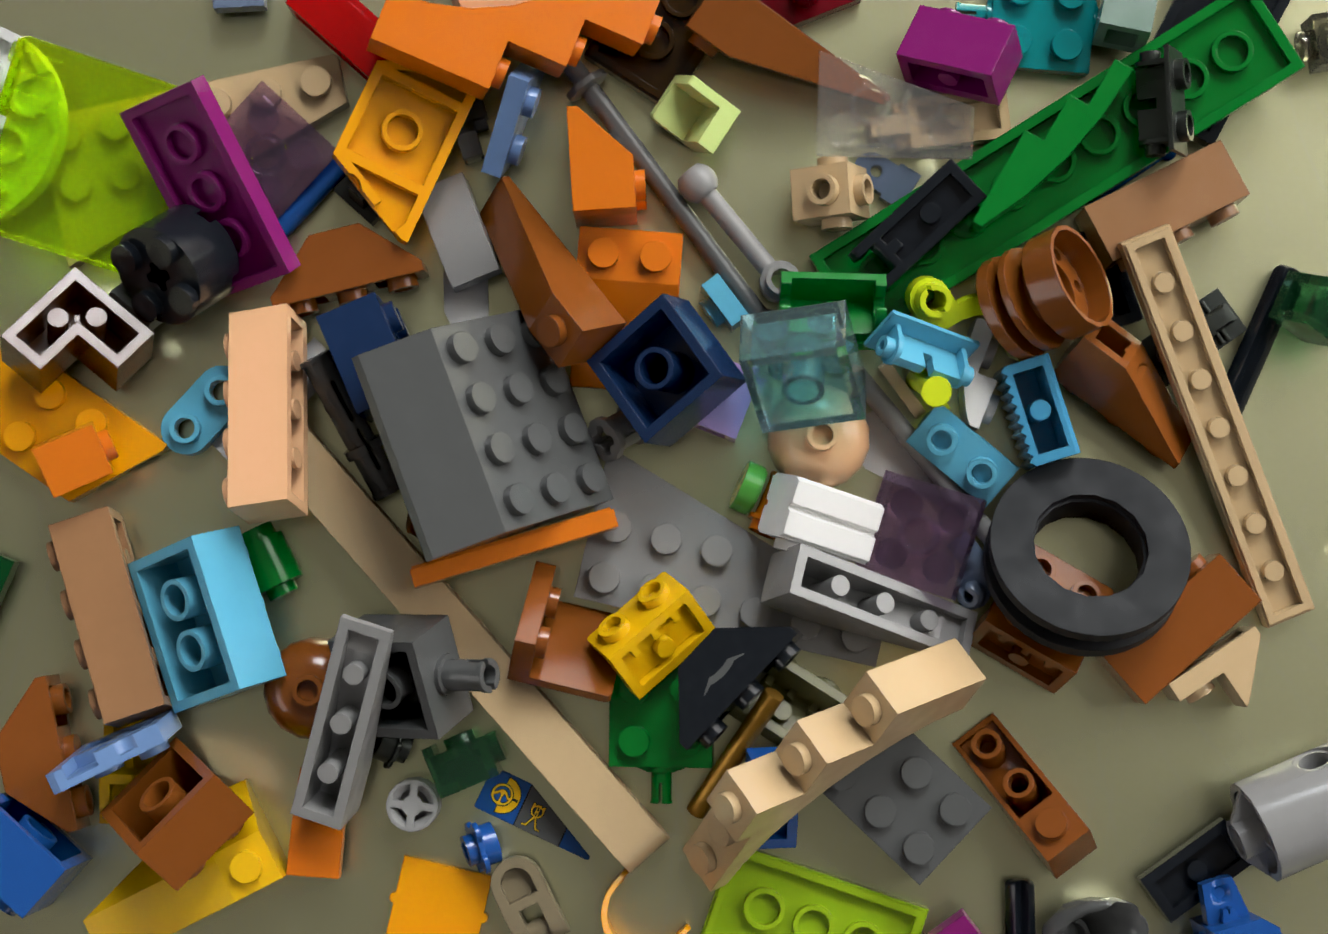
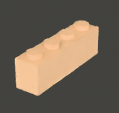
(266, 415)

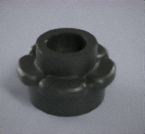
(391, 750)

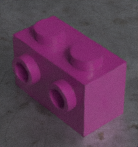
(960, 54)

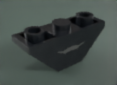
(727, 674)

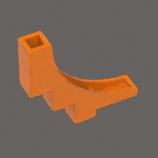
(467, 44)

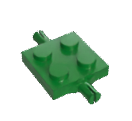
(647, 735)

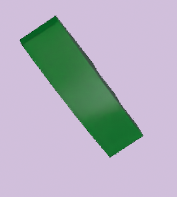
(1038, 159)

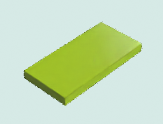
(791, 898)

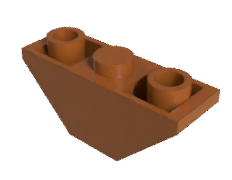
(345, 267)
(37, 742)

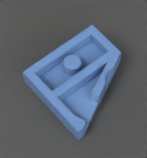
(517, 105)
(111, 751)

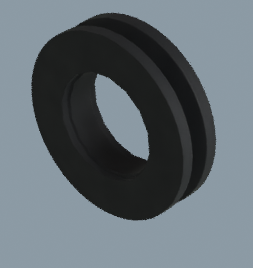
(1065, 618)

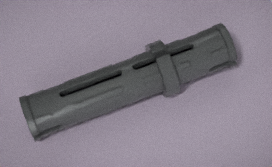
(357, 435)

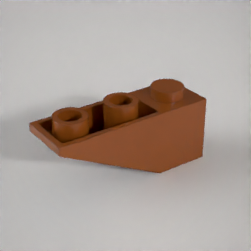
(1121, 383)
(1026, 796)

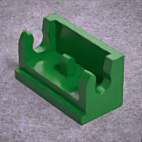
(861, 291)

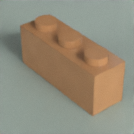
(1180, 195)

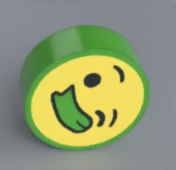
(748, 488)

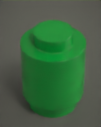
(272, 561)

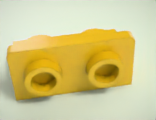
(651, 633)

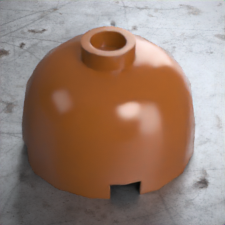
(295, 697)

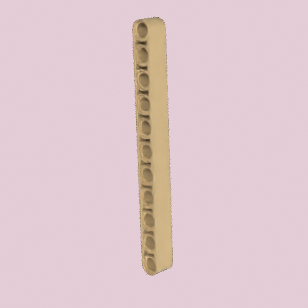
(517, 707)

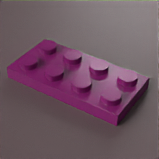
(202, 165)

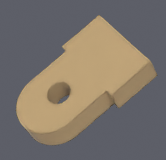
(902, 390)

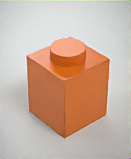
(75, 458)

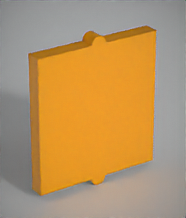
(438, 899)

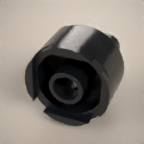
(176, 265)

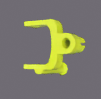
(944, 313)

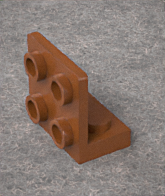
(553, 643)
(1009, 646)

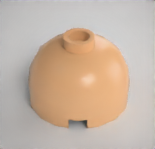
(822, 452)

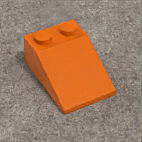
(630, 271)

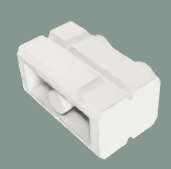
(820, 518)

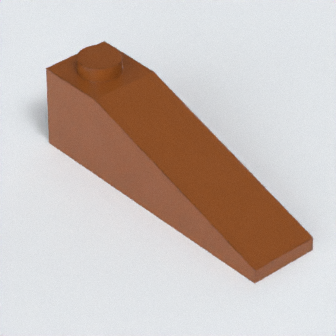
(754, 36)
(549, 284)

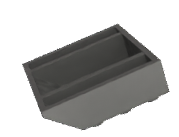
(480, 432)

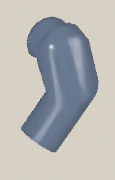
(973, 588)

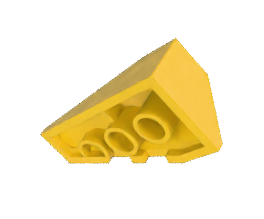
(238, 868)

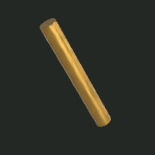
(736, 749)

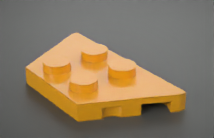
(400, 142)
(66, 404)

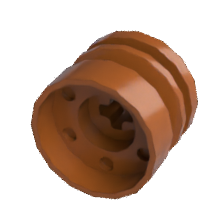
(1044, 293)

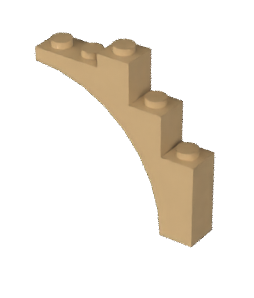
(824, 748)

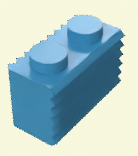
(1036, 411)

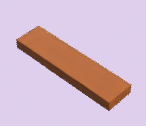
(513, 547)

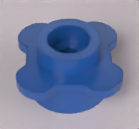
(481, 846)

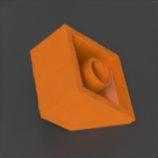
(602, 175)

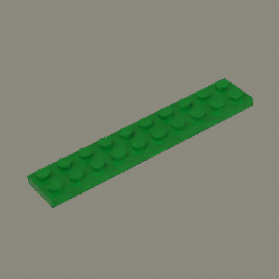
(1233, 59)

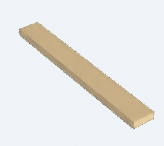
(1215, 424)

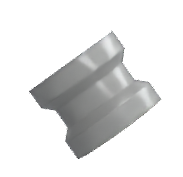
(403, 812)

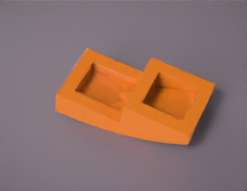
(315, 849)

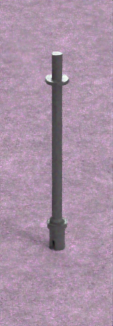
(588, 87)

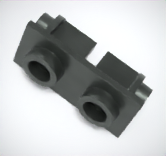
(1165, 82)

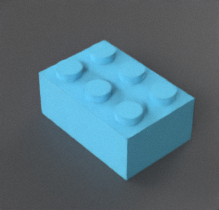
(206, 618)

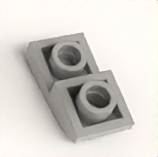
(460, 233)

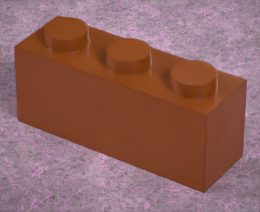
(1205, 611)

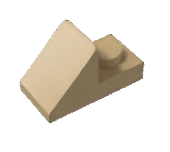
(1229, 661)

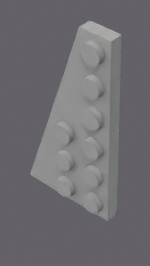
(701, 550)

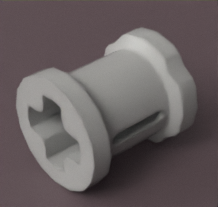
(618, 435)

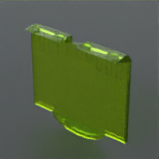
(66, 155)

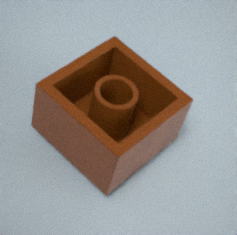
(176, 814)

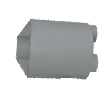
(1283, 815)

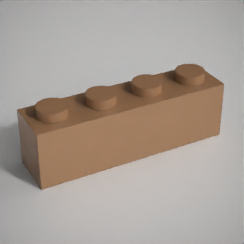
(111, 627)

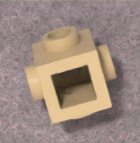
(831, 194)

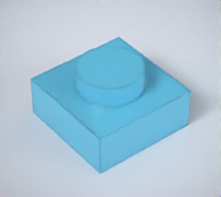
(721, 304)

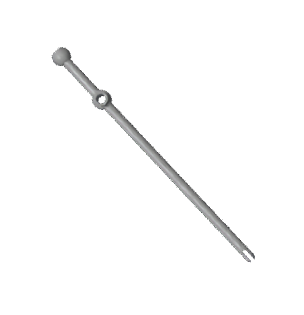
(700, 185)

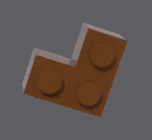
(74, 324)

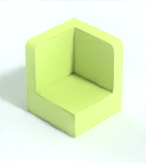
(694, 114)

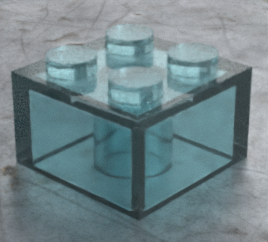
(803, 366)

